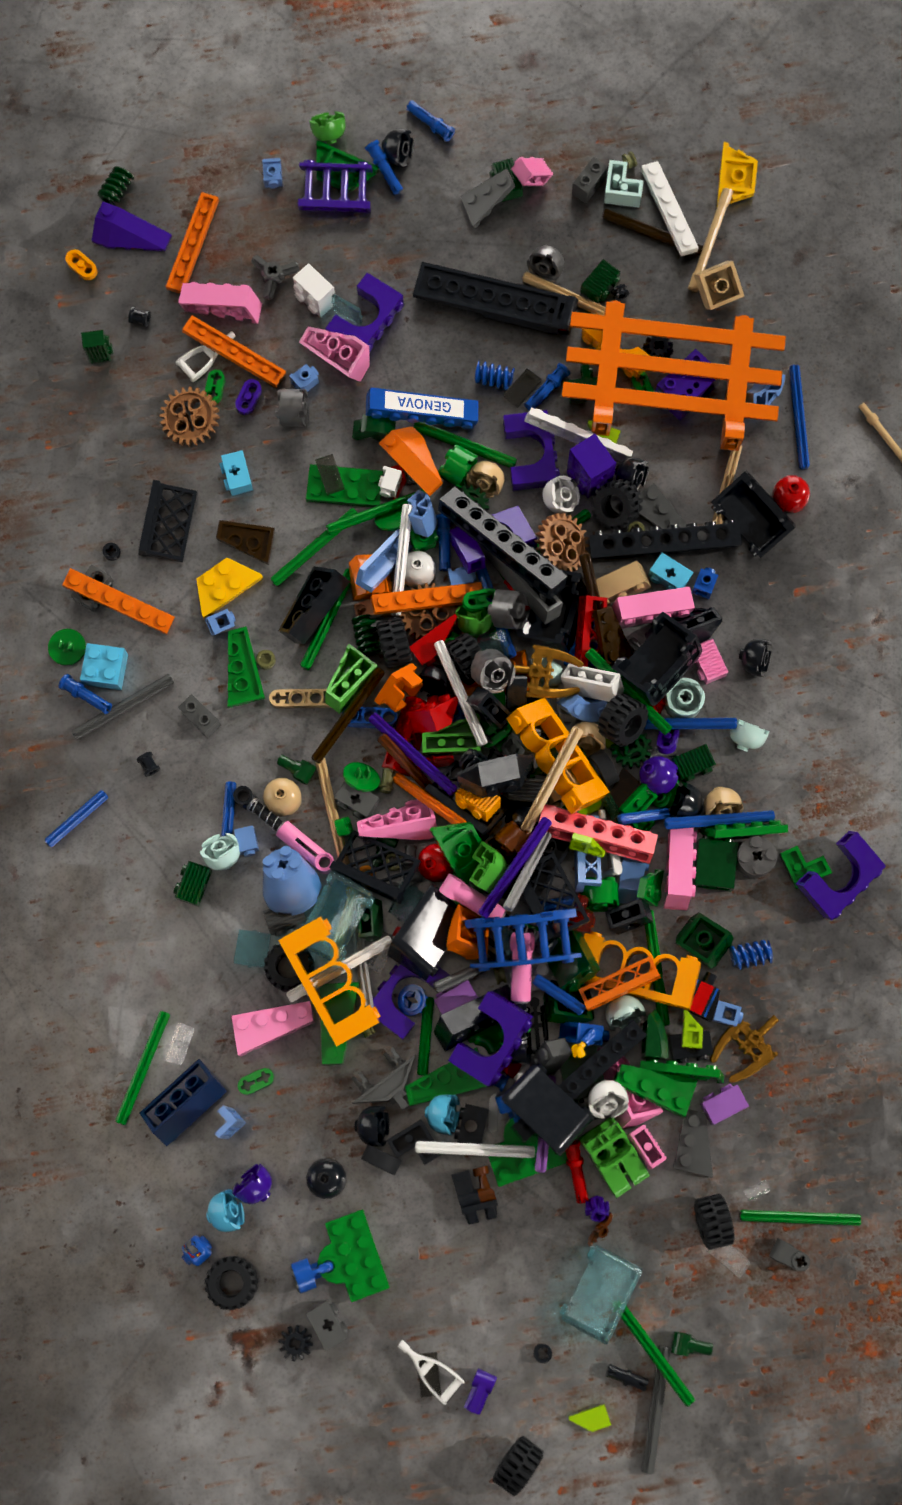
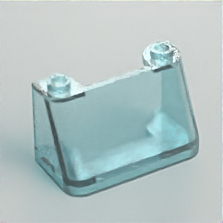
(343, 905)
(601, 1294)

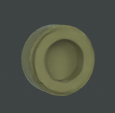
(265, 659)

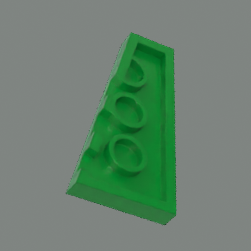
(243, 674)
(702, 1074)
(660, 1088)

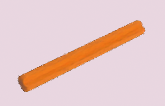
(427, 799)

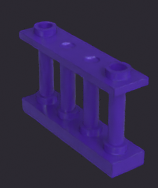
(343, 203)

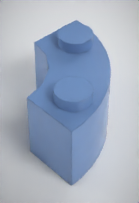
(763, 393)
(422, 515)
(582, 708)
(630, 878)

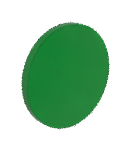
(389, 521)
(66, 647)
(361, 777)

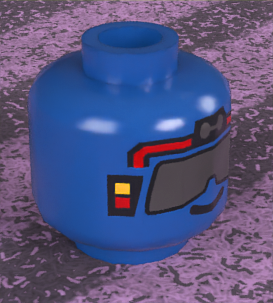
(196, 1250)

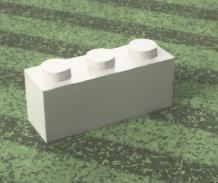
(592, 682)

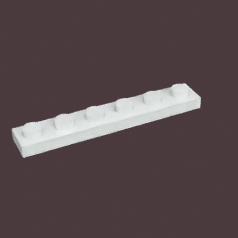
(669, 208)
(573, 433)

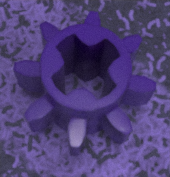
(597, 1208)

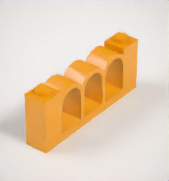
(541, 713)
(300, 940)
(685, 981)

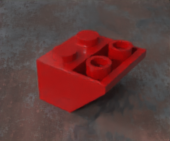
(433, 714)

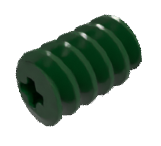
(113, 185)
(364, 635)

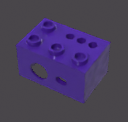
(687, 384)
(590, 465)

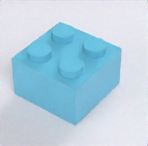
(104, 666)

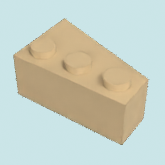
(623, 582)

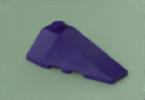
(122, 229)

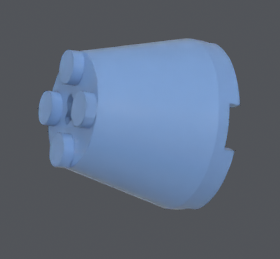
(289, 882)

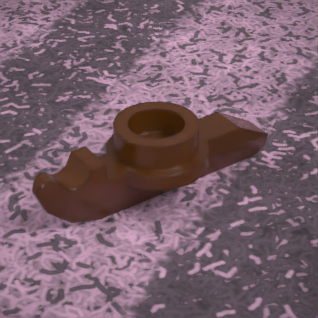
(601, 1230)

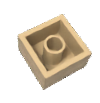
(719, 285)

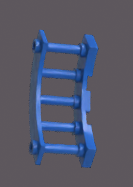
(518, 922)

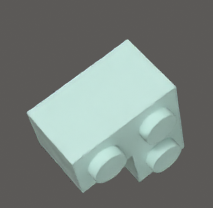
(619, 188)

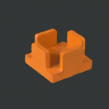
(403, 679)

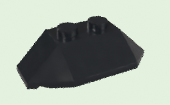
(700, 621)
(496, 775)

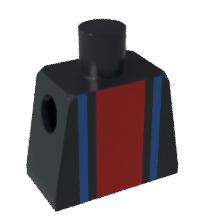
(705, 998)

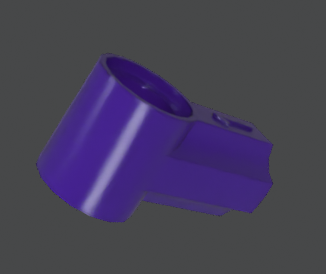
(481, 1387)

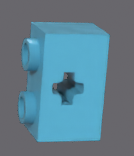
(236, 463)
(664, 566)

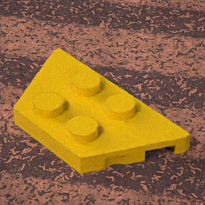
(737, 173)
(224, 584)

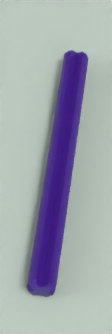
(413, 754)
(514, 868)

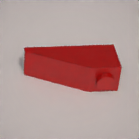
(424, 647)

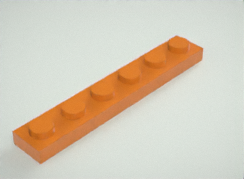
(192, 242)
(234, 351)
(422, 598)
(118, 601)

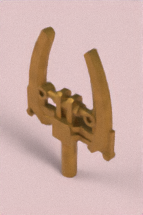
(537, 671)
(753, 1039)

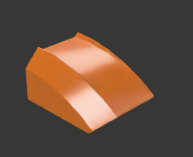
(357, 591)
(462, 939)

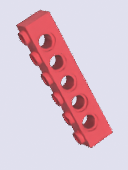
(607, 830)

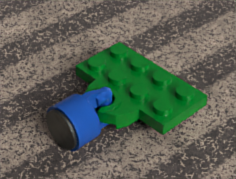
(516, 1168)
(347, 1260)

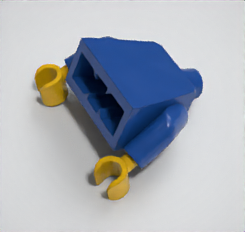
(583, 1035)

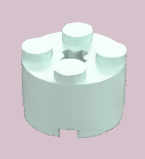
(694, 699)

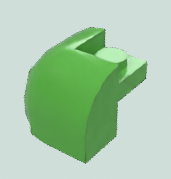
(490, 868)

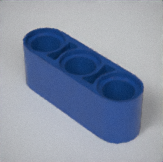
(360, 722)

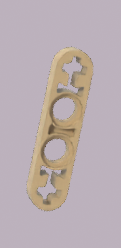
(306, 698)

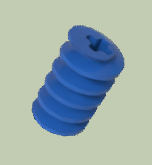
(494, 375)
(751, 954)

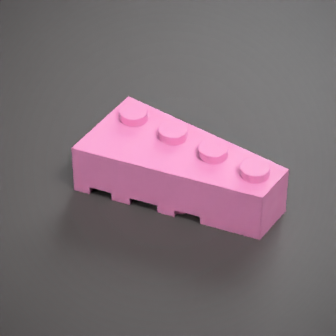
(221, 300)
(643, 608)
(680, 868)
(264, 1026)

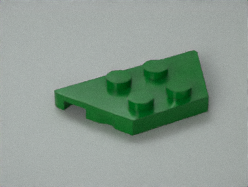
(329, 154)
(458, 845)

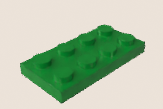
(359, 485)

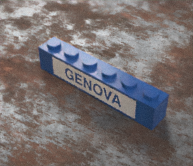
(421, 408)

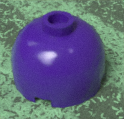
(659, 774)
(254, 1186)

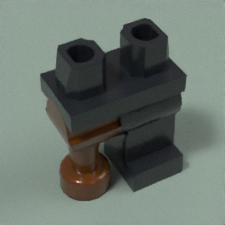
(475, 1199)

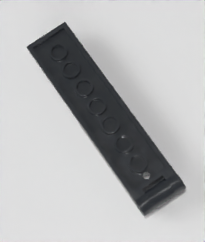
(496, 298)

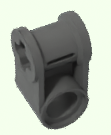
(786, 1255)

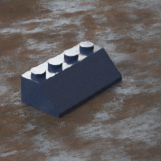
(182, 1102)

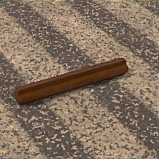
(404, 761)

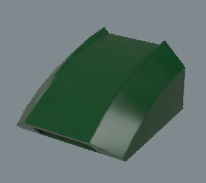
(704, 940)
(559, 1013)
(655, 1043)

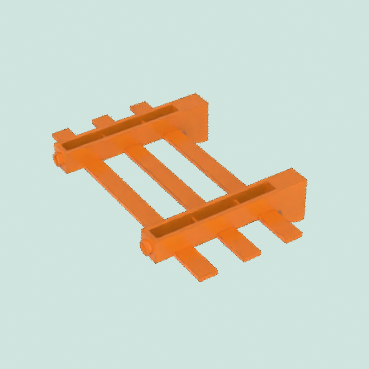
(736, 373)

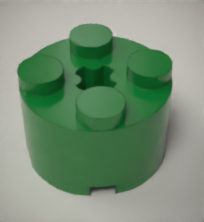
(457, 465)
(602, 896)

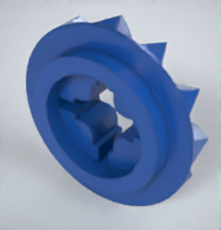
(406, 1005)

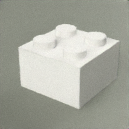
(313, 290)

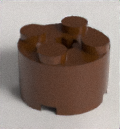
(509, 840)

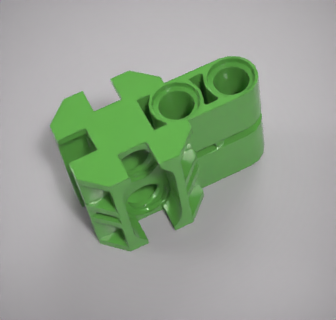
(621, 1152)

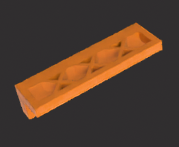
(619, 990)

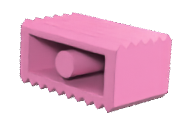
(531, 171)
(710, 663)
(646, 1147)

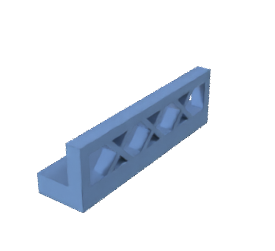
(379, 564)
(580, 869)
(233, 1123)

